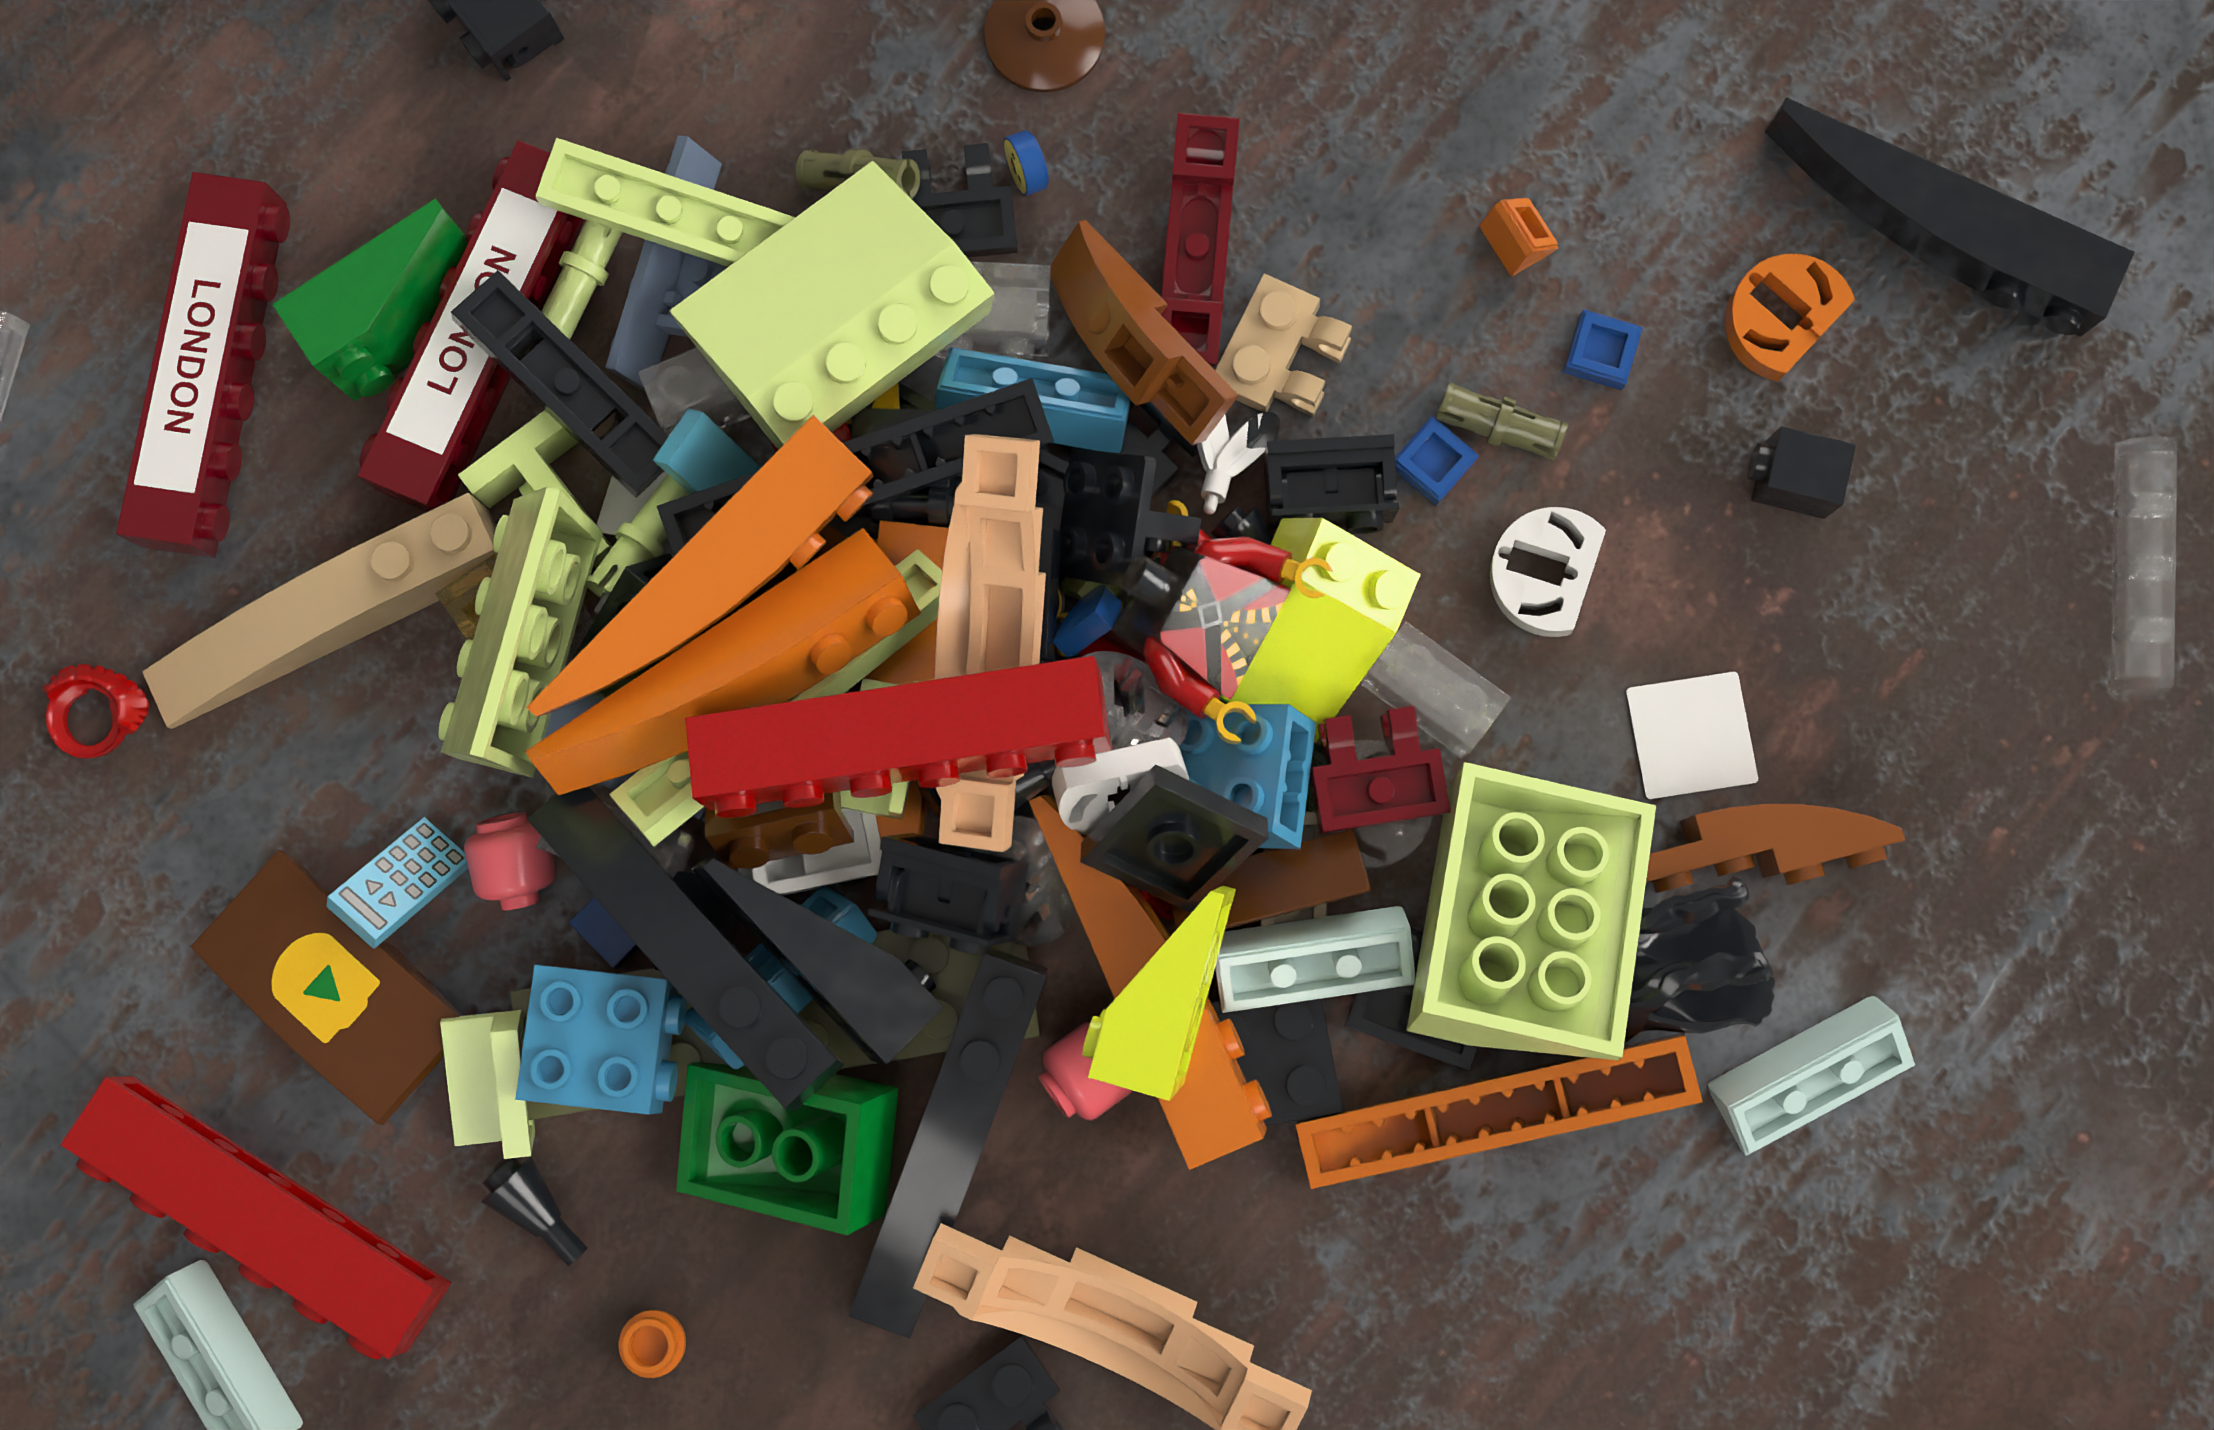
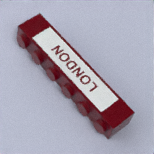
(204, 366)
(452, 383)

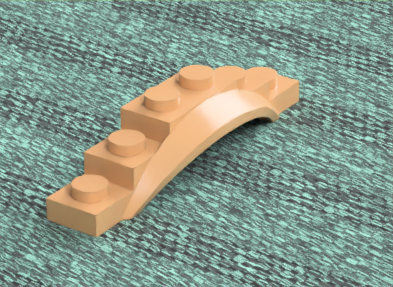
(989, 610)
(1114, 1323)

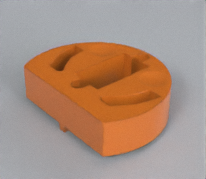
(1795, 282)

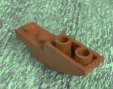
(1131, 339)
(1783, 837)

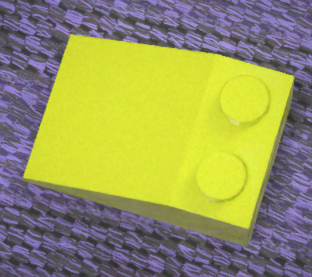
(1330, 642)
(1154, 1022)

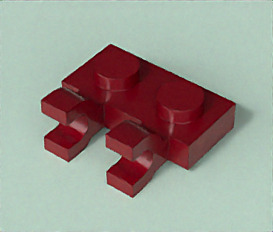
(1379, 789)

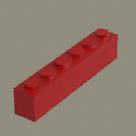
(898, 736)
(255, 1216)

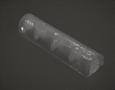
(2144, 567)

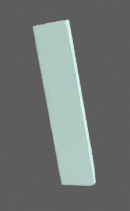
(1315, 959)
(1811, 1073)
(214, 1353)

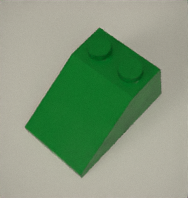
(368, 307)
(805, 1165)

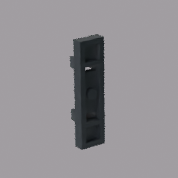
(562, 380)

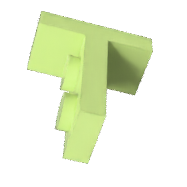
(525, 458)

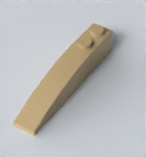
(323, 610)

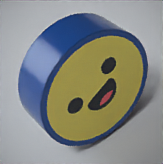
(1026, 162)

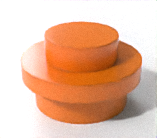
(652, 1343)

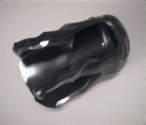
(1699, 965)

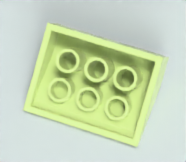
(835, 307)
(522, 631)
(1532, 916)

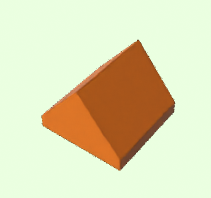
(1518, 234)

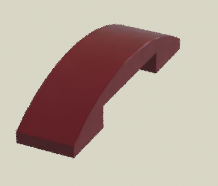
(1199, 229)

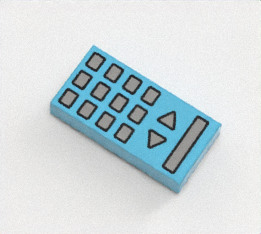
(398, 882)

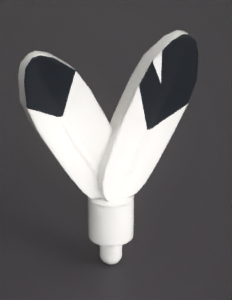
(1228, 456)

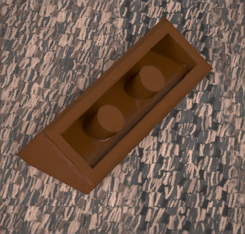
(1293, 879)

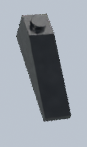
(854, 982)

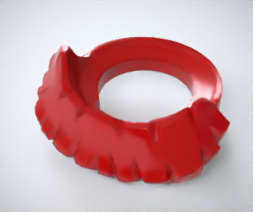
(127, 706)

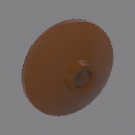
(1046, 58)

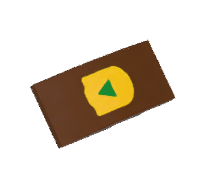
(326, 992)

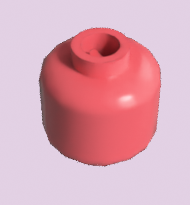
(506, 861)
(1068, 1079)

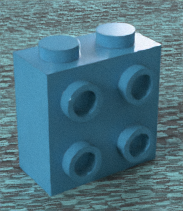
(1263, 771)
(600, 1040)

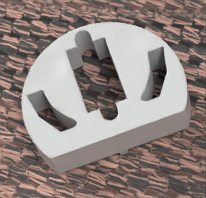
(1539, 537)
(1084, 790)

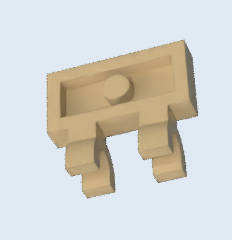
(1267, 342)

